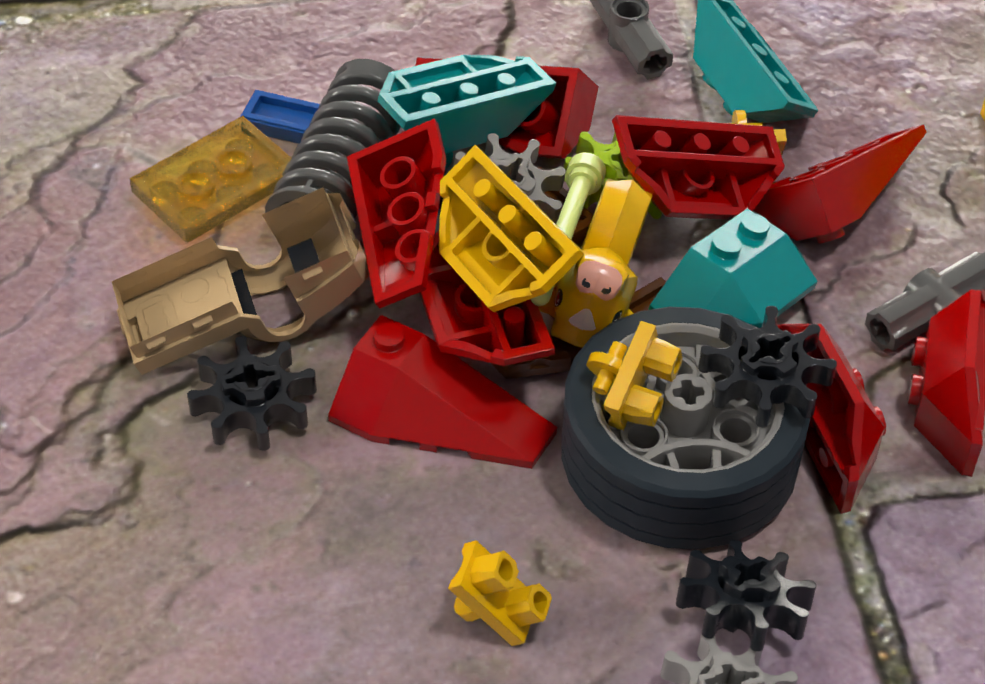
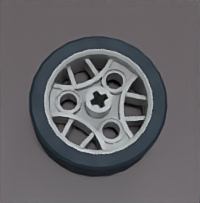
(701, 468)

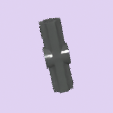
(635, 35)
(922, 298)

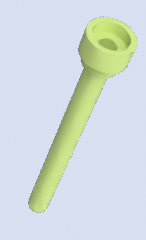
(583, 177)

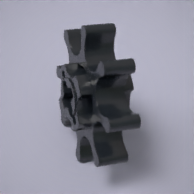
(767, 366)
(252, 393)
(746, 595)

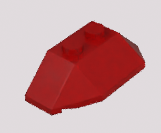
(699, 165)
(471, 329)
(952, 381)
(844, 427)

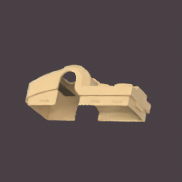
(209, 287)

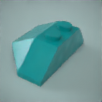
(745, 67)
(466, 96)
(740, 272)

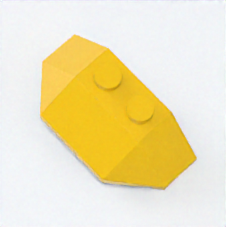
(499, 235)

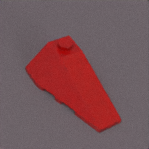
(558, 118)
(838, 189)
(398, 208)
(414, 393)

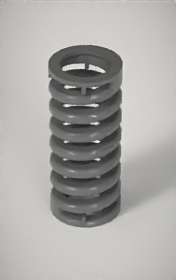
(318, 153)

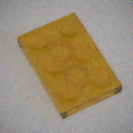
(212, 178)

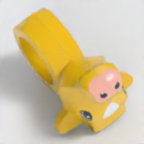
(601, 282)

